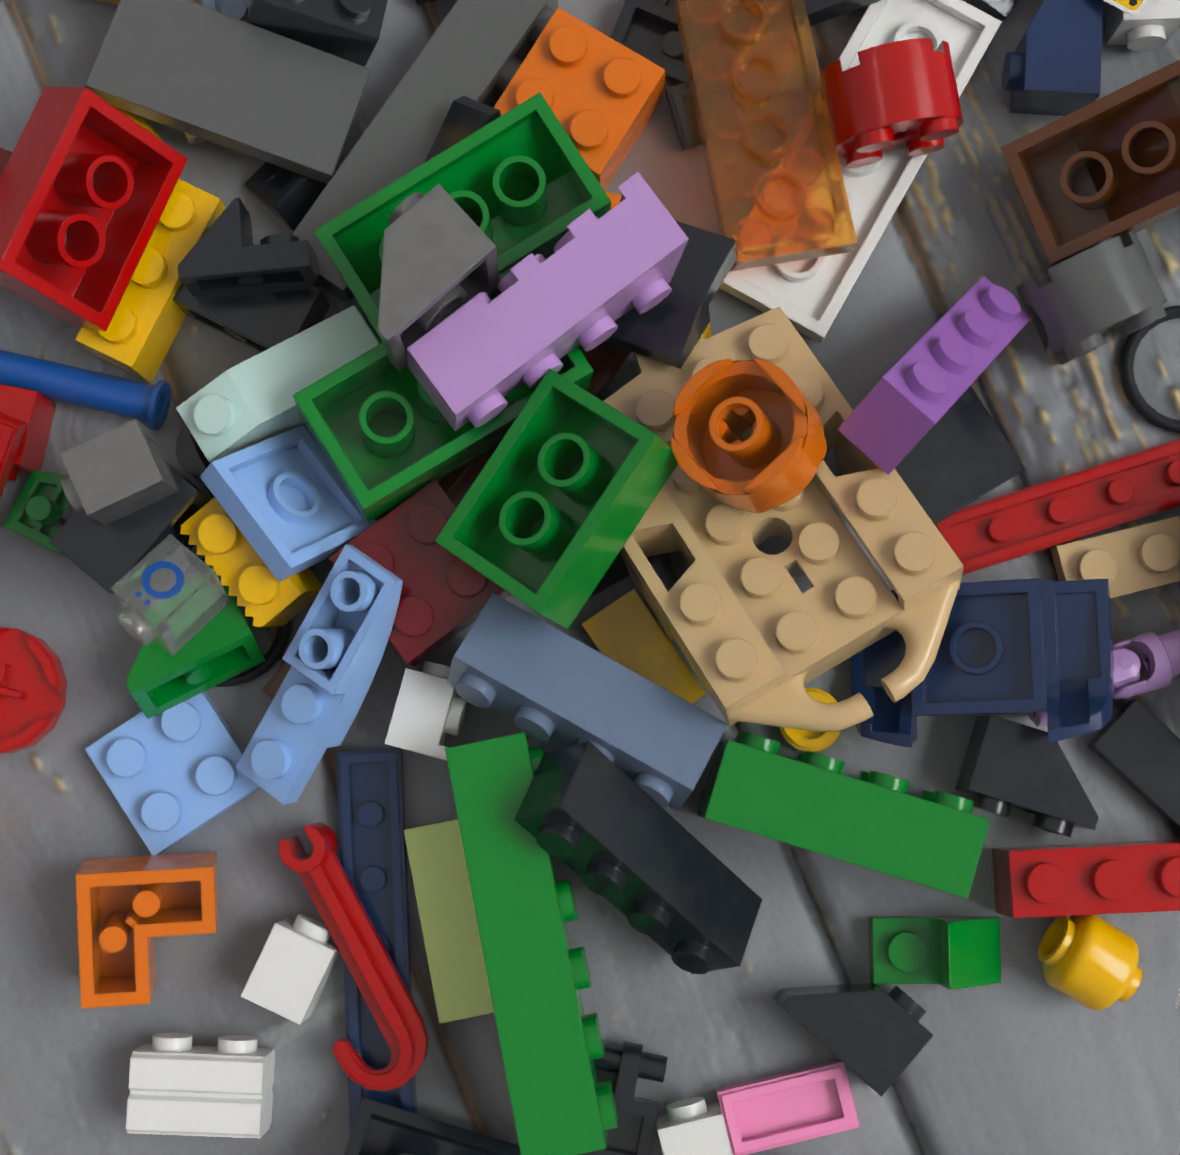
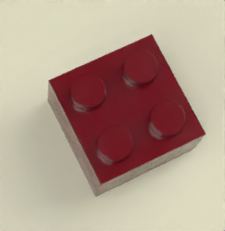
(438, 588)

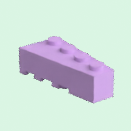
(550, 307)

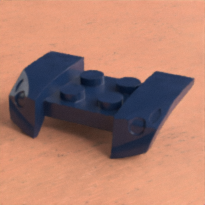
(1003, 652)

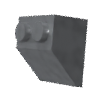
(430, 269)

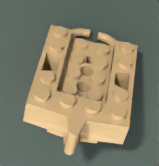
(740, 609)

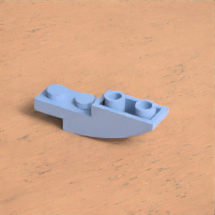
(328, 677)

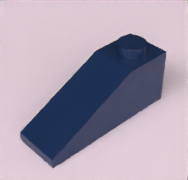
(1057, 59)

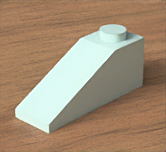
(256, 395)

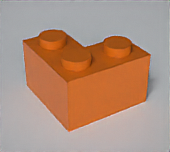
(128, 905)

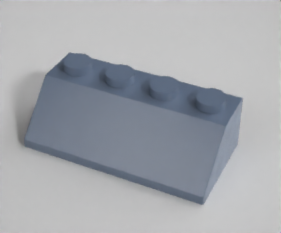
(579, 695)

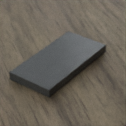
(230, 83)

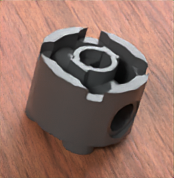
(1093, 294)

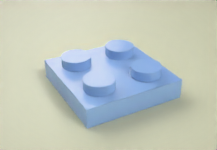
(286, 501)
(173, 770)

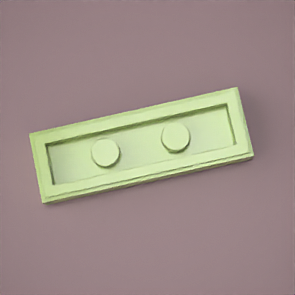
(448, 921)

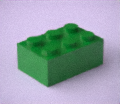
(558, 498)

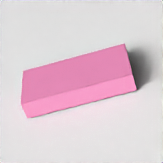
(787, 1107)

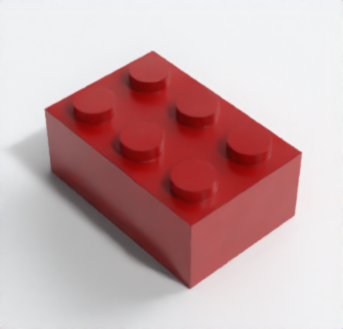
(81, 205)

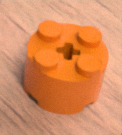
(716, 412)

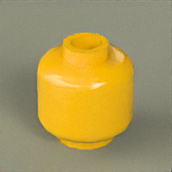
(1090, 961)

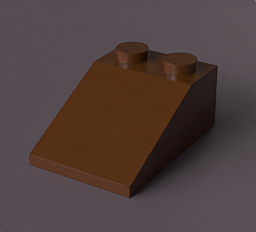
(1103, 166)

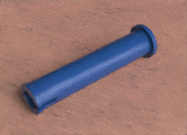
(88, 388)

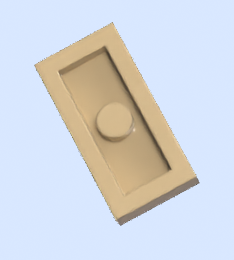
(1129, 558)

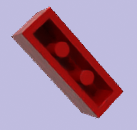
(1087, 878)

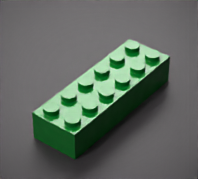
(529, 955)

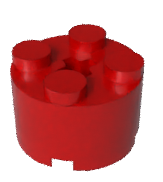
(893, 101)

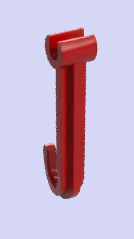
(365, 959)

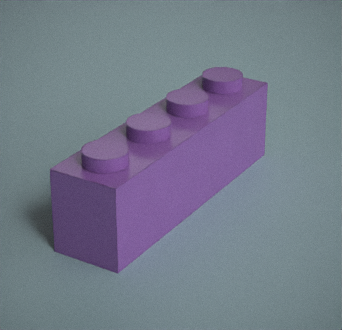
(934, 374)

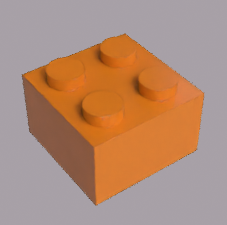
(593, 88)

